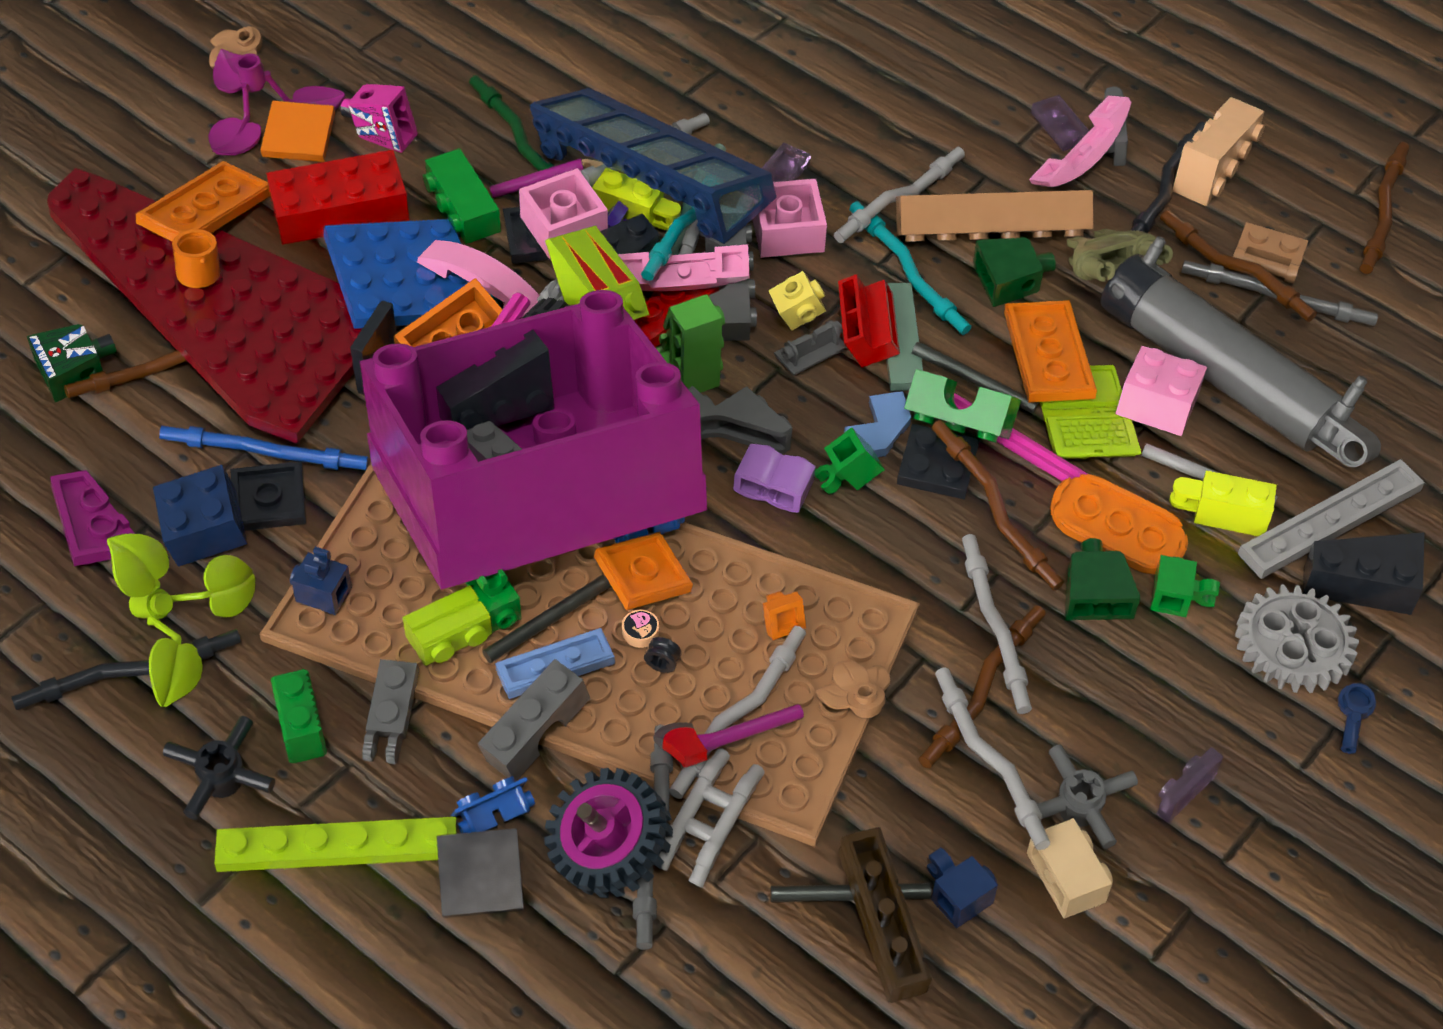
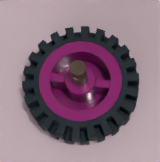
(608, 832)

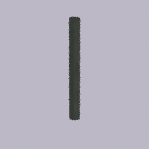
(970, 374)
(546, 619)
(804, 893)

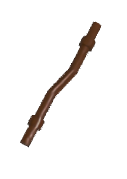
(1375, 247)
(1285, 294)
(101, 382)
(1033, 557)
(949, 735)

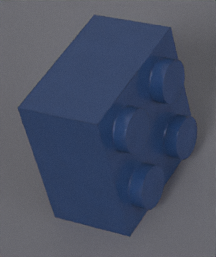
(199, 515)

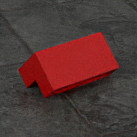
(868, 320)

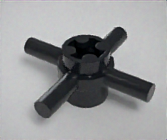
(218, 768)

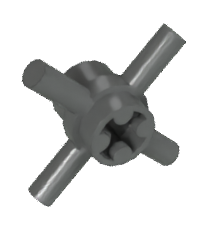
(1084, 796)

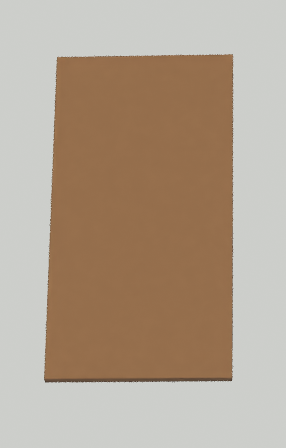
(714, 625)

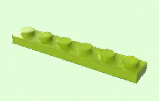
(330, 844)

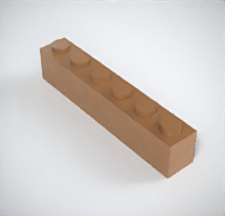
(994, 213)

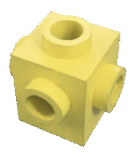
(798, 300)

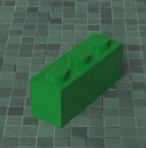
(462, 196)

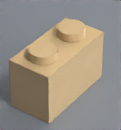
(1071, 869)

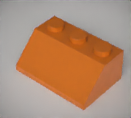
(460, 313)

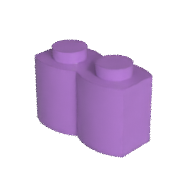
(774, 477)

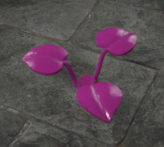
(247, 73)

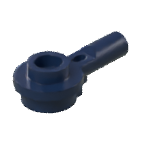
(1357, 703)

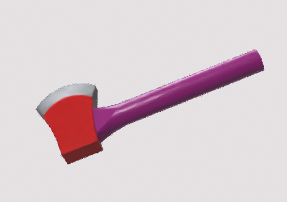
(690, 749)

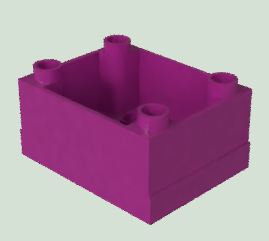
(595, 468)

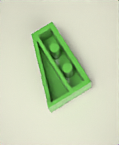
(694, 342)

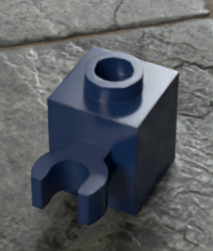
(321, 581)
(961, 889)

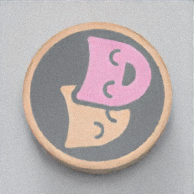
(640, 628)

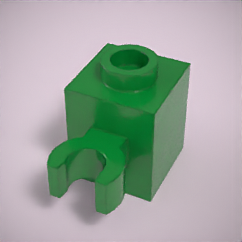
(851, 460)
(1176, 587)
(498, 598)

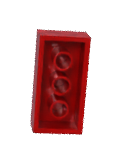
(337, 193)

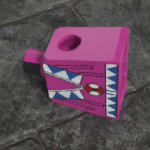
(382, 115)

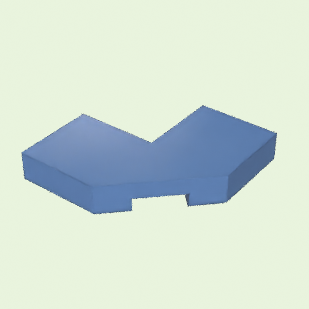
(888, 424)

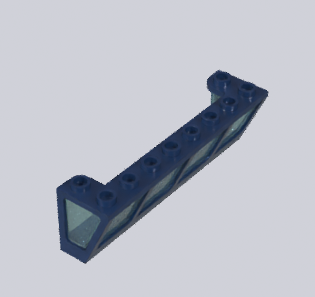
(714, 182)

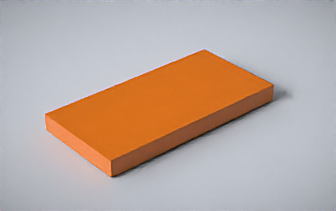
(204, 202)
(1049, 351)

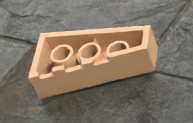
(1217, 151)

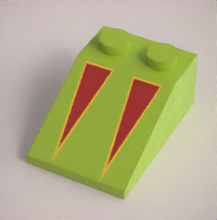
(588, 264)

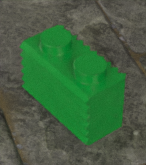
(298, 716)

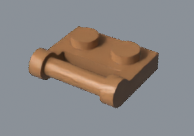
(1272, 249)

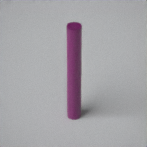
(515, 184)

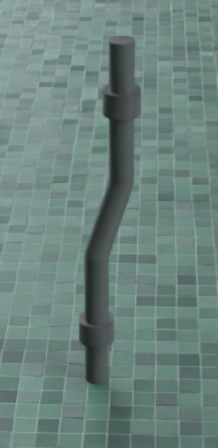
(1215, 274)
(645, 905)

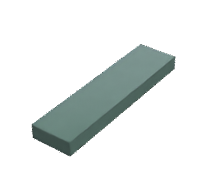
(903, 366)

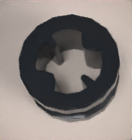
(662, 655)

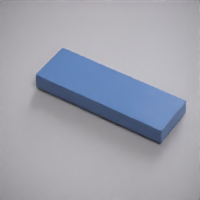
(579, 654)

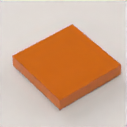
(298, 131)
(643, 570)

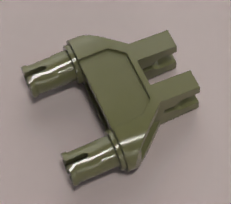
(1110, 248)

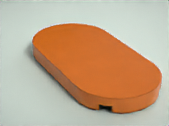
(1120, 519)

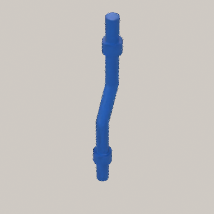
(330, 458)

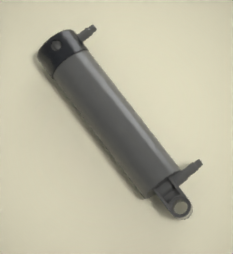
(1237, 360)

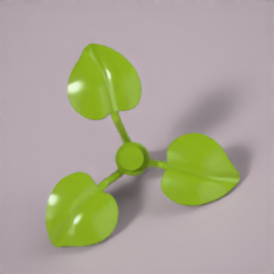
(136, 568)

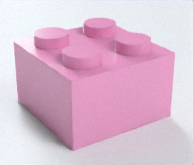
(561, 207)
(792, 221)
(1161, 390)

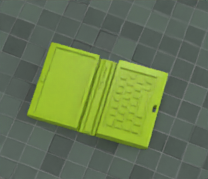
(1091, 425)

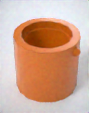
(196, 258)

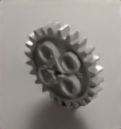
(1298, 629)

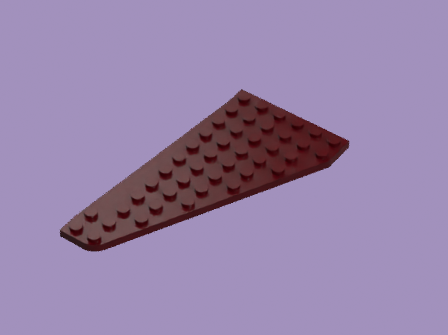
(259, 335)

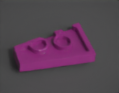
(86, 517)

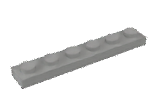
(1330, 518)

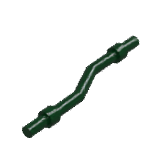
(493, 100)

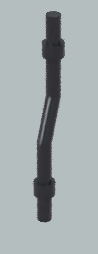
(1146, 220)
(52, 689)

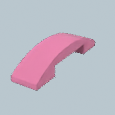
(1107, 122)
(470, 263)
(693, 271)

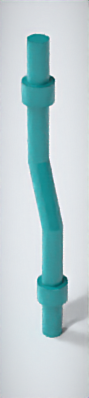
(662, 250)
(942, 306)

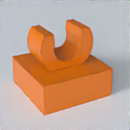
(783, 613)

